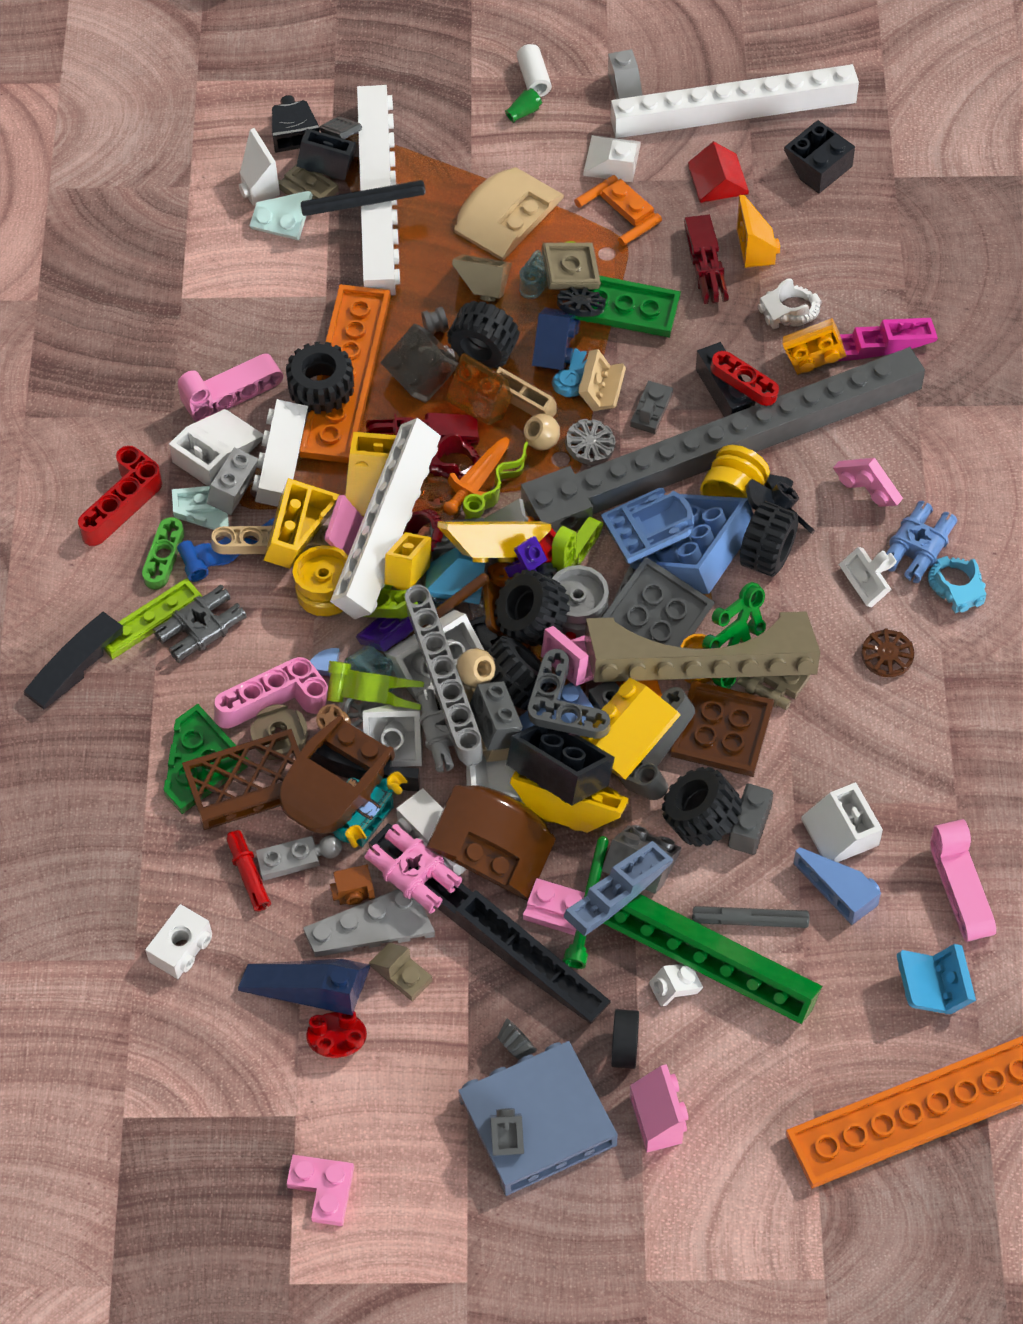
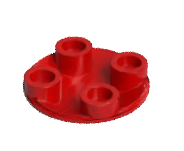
(336, 1034)

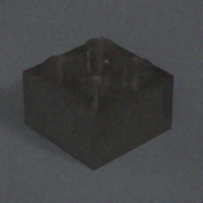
(420, 363)

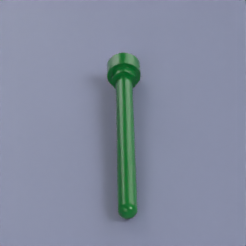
(576, 954)

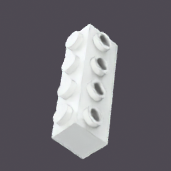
(281, 451)

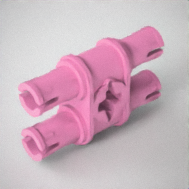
(413, 881)

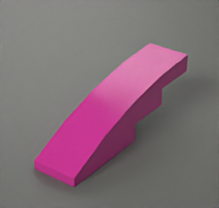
(888, 338)

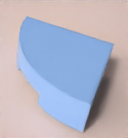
(321, 660)

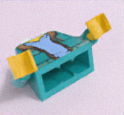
(369, 818)

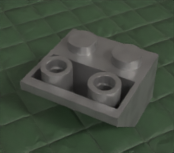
(632, 840)

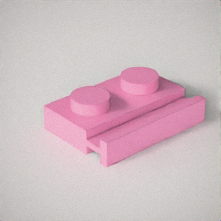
(549, 903)

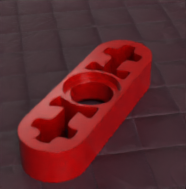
(739, 367)

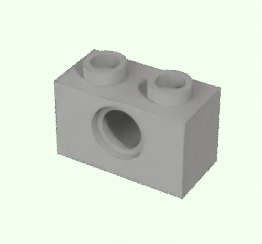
(232, 481)

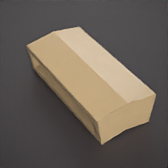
(529, 397)

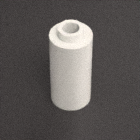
(534, 69)

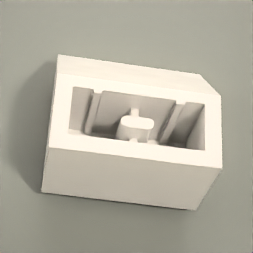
(843, 824)

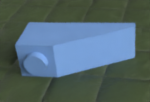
(842, 886)

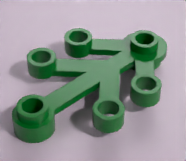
(749, 603)

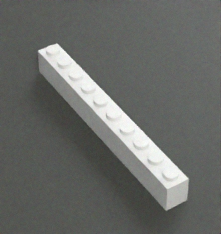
(734, 101)
(376, 172)

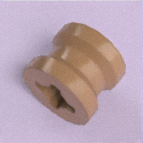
(328, 714)

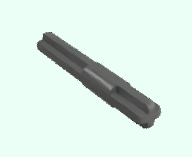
(751, 916)

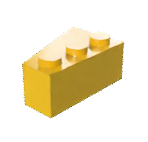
(297, 520)

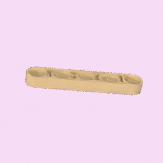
(262, 533)

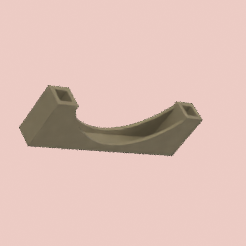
(782, 650)

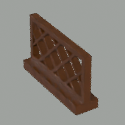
(250, 802)

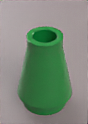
(524, 105)

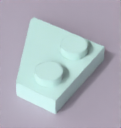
(281, 215)
(192, 506)

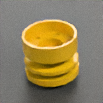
(732, 471)

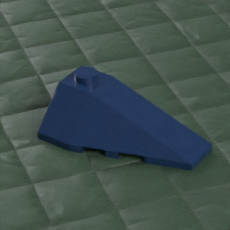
(313, 983)

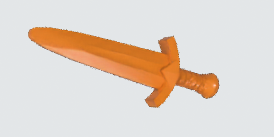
(475, 477)

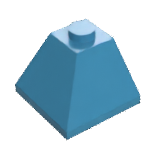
(451, 574)

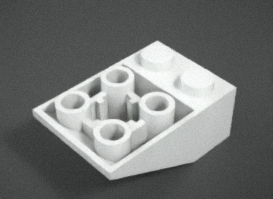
(207, 444)

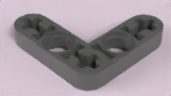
(552, 702)

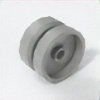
(587, 596)

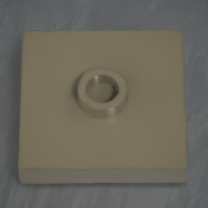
(570, 265)

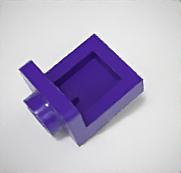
(529, 557)

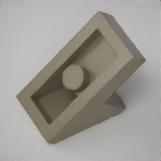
(401, 971)

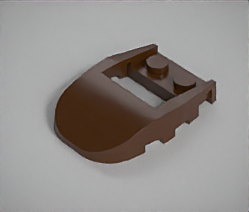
(319, 797)

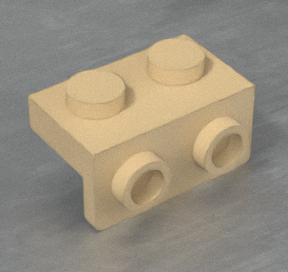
(601, 382)

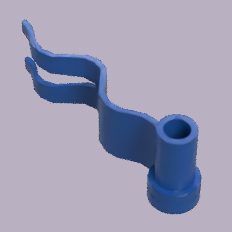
(202, 556)

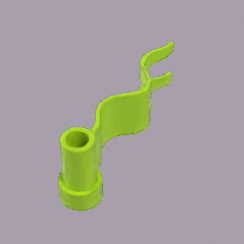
(475, 504)
(367, 686)

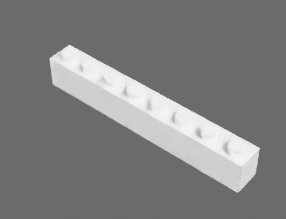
(385, 518)

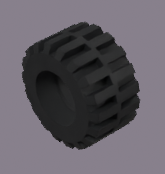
(483, 334)
(315, 361)
(768, 538)
(531, 605)
(517, 669)
(701, 806)

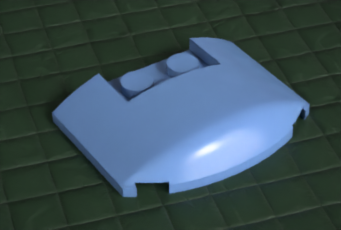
(649, 523)

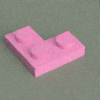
(870, 475)
(329, 1180)

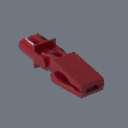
(703, 253)
(441, 423)

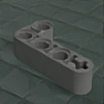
(646, 778)

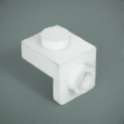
(674, 982)

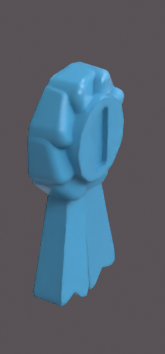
(567, 381)

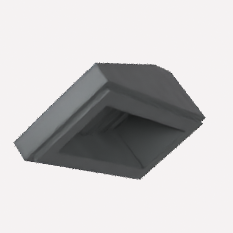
(340, 127)

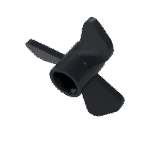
(777, 491)

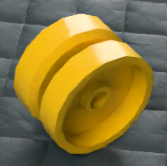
(316, 578)

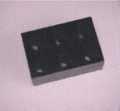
(560, 762)

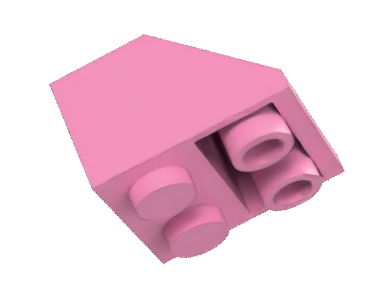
(658, 1109)

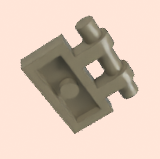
(789, 685)

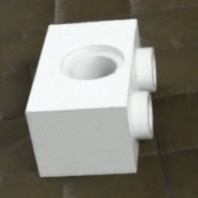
(180, 926)

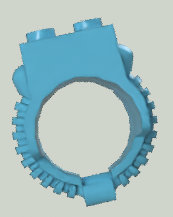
(962, 596)

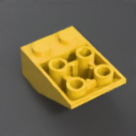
(365, 466)

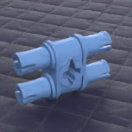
(920, 540)

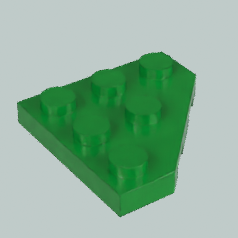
(195, 737)

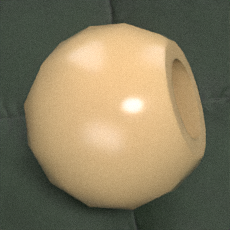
(541, 432)
(475, 667)

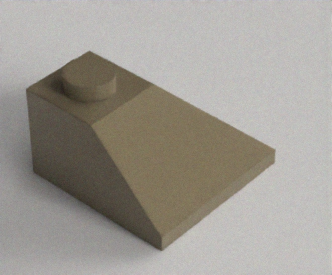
(483, 275)

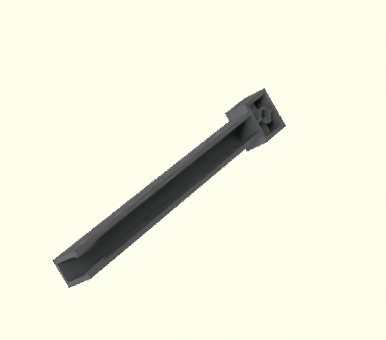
(571, 498)

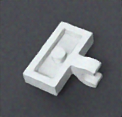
(866, 574)

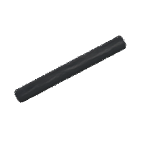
(362, 198)

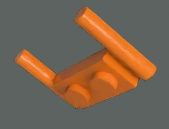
(625, 202)

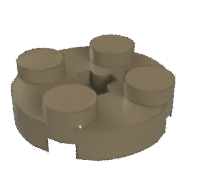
(282, 717)

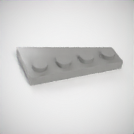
(370, 924)

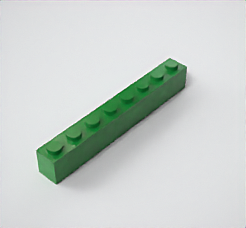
(717, 957)

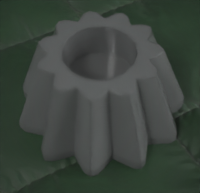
(515, 1040)

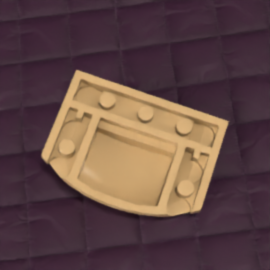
(505, 211)

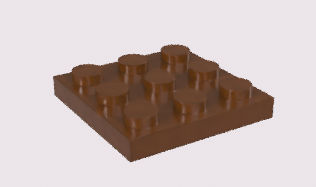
(725, 729)

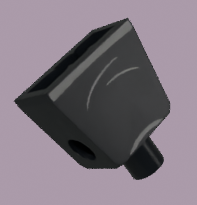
(290, 123)

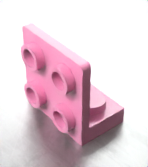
(343, 525)
(579, 665)

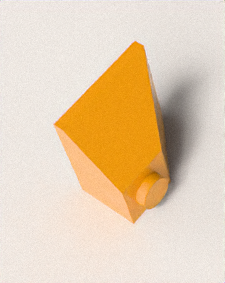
(755, 236)

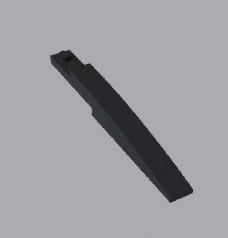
(511, 943)

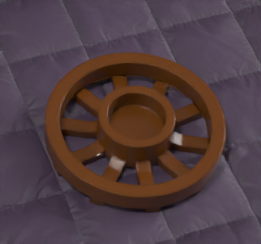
(887, 653)

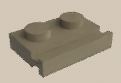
(300, 180)

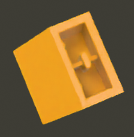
(814, 346)

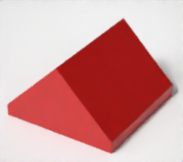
(717, 174)

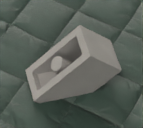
(624, 74)

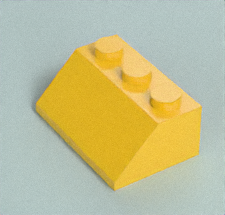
(636, 725)

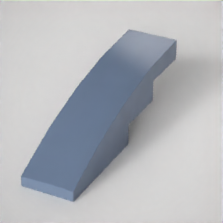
(619, 888)

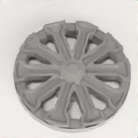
(590, 441)

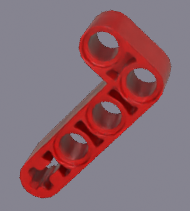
(134, 466)

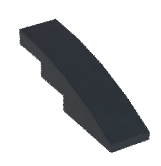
(72, 660)
(344, 767)

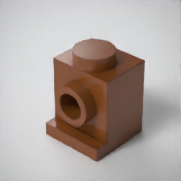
(352, 885)

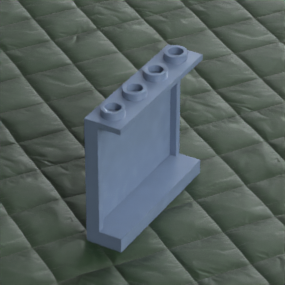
(558, 1111)

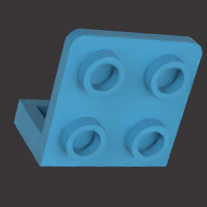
(937, 981)

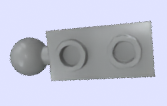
(296, 856)

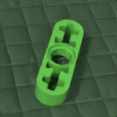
(161, 542)

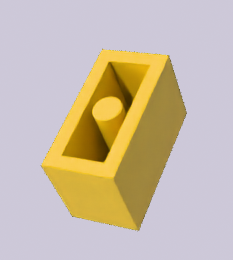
(407, 561)

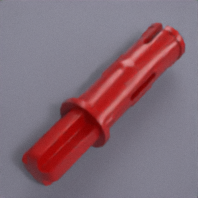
(244, 861)

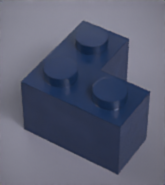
(553, 338)

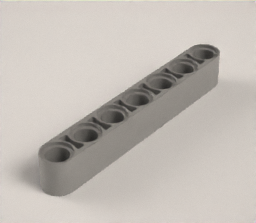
(443, 684)

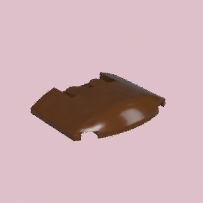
(493, 837)

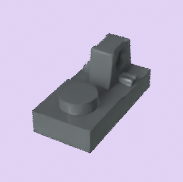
(651, 407)

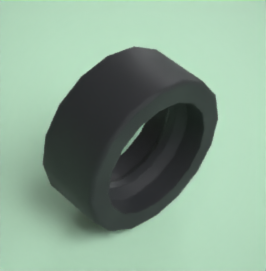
(625, 1038)

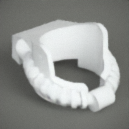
(776, 312)

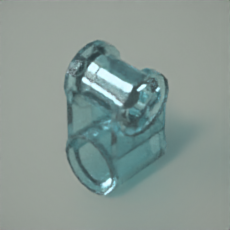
(533, 277)
(370, 661)

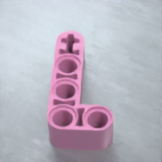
(228, 388)
(269, 689)
(959, 877)

